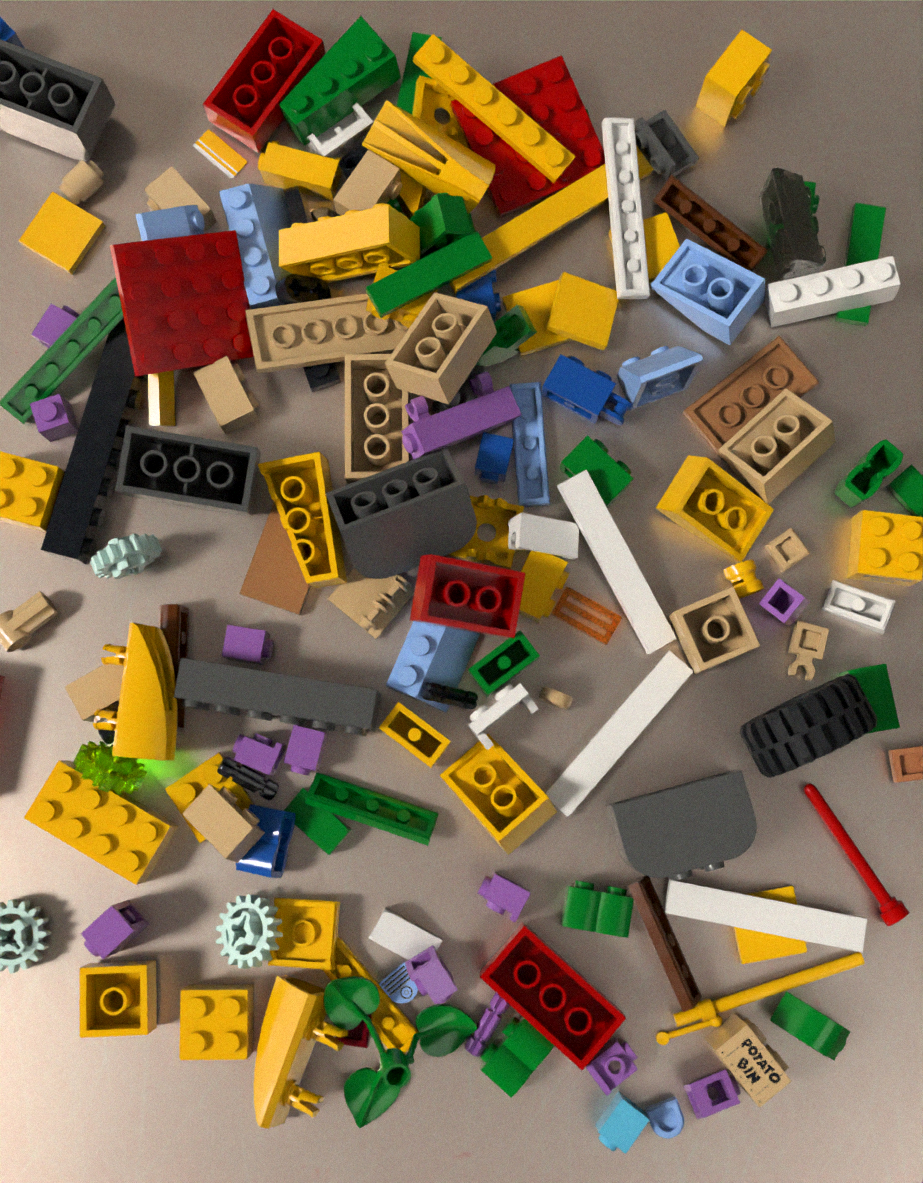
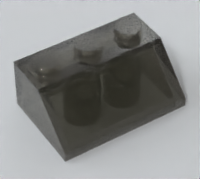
(791, 225)

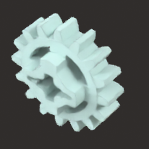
(126, 556)
(249, 931)
(24, 943)

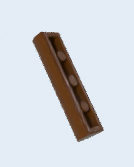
(710, 224)
(175, 627)

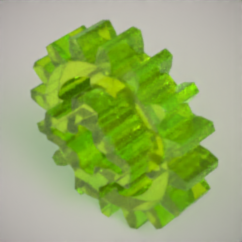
(108, 770)

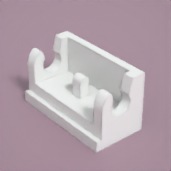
(343, 136)
(543, 535)

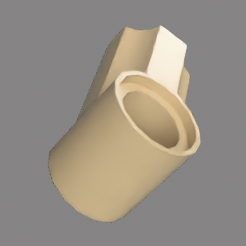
(20, 623)

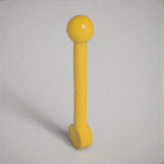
(663, 1037)

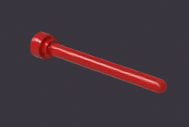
(891, 909)

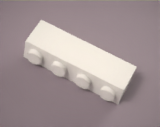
(832, 291)

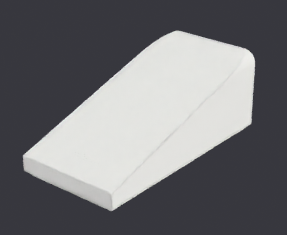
(859, 606)
(402, 935)

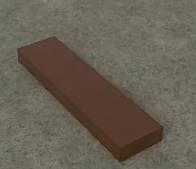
(665, 943)

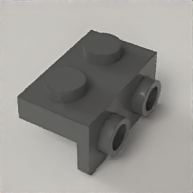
(665, 145)

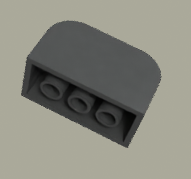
(51, 102)
(188, 471)
(404, 515)
(685, 826)

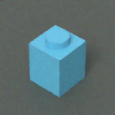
(621, 1123)

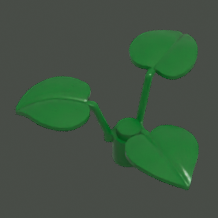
(370, 1091)

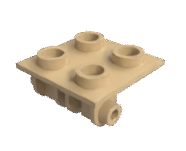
(372, 601)

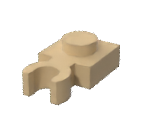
(808, 644)

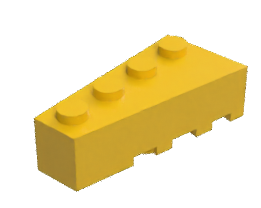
(299, 492)

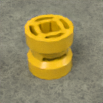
(744, 578)

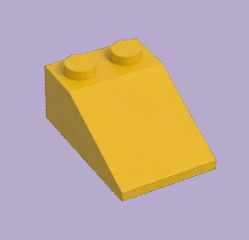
(715, 507)
(499, 794)

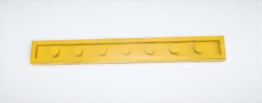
(545, 220)

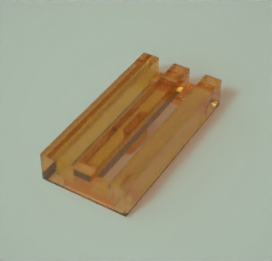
(604, 639)

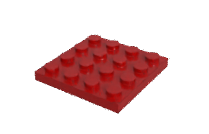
(553, 103)
(183, 301)

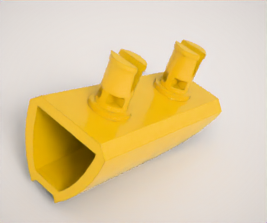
(429, 155)
(147, 705)
(284, 1048)

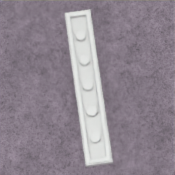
(625, 208)
(616, 561)
(618, 733)
(765, 915)

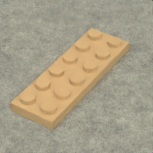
(318, 333)

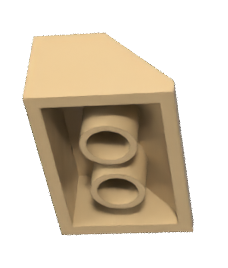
(778, 445)

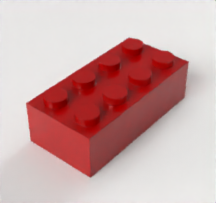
(260, 78)
(552, 996)

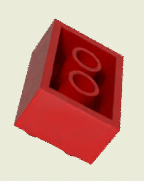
(467, 596)

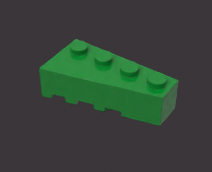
(348, 74)

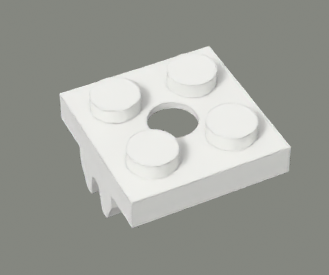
(506, 701)

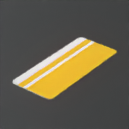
(220, 153)

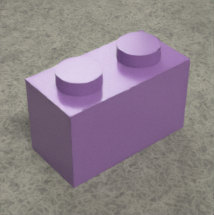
(114, 929)

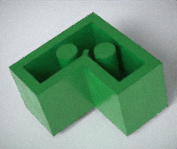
(442, 222)

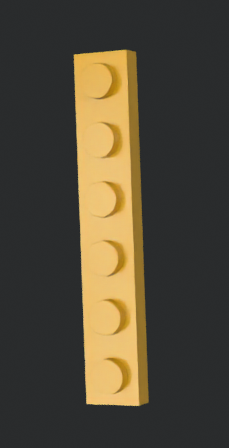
(493, 108)

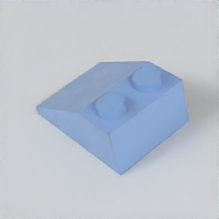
(710, 290)
(658, 375)

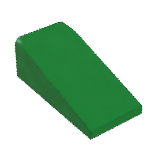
(319, 825)

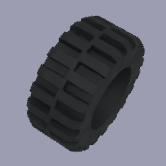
(809, 726)

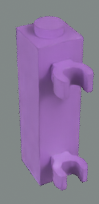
(460, 422)

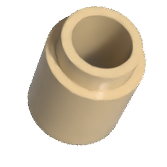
(82, 182)

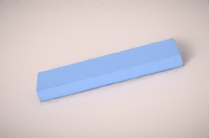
(530, 446)

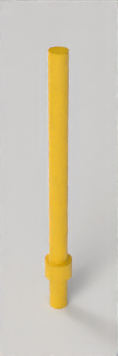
(708, 1009)

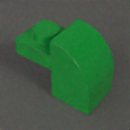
(512, 331)
(810, 1026)

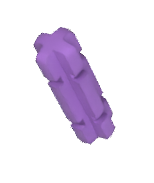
(487, 1025)

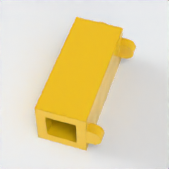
(292, 167)

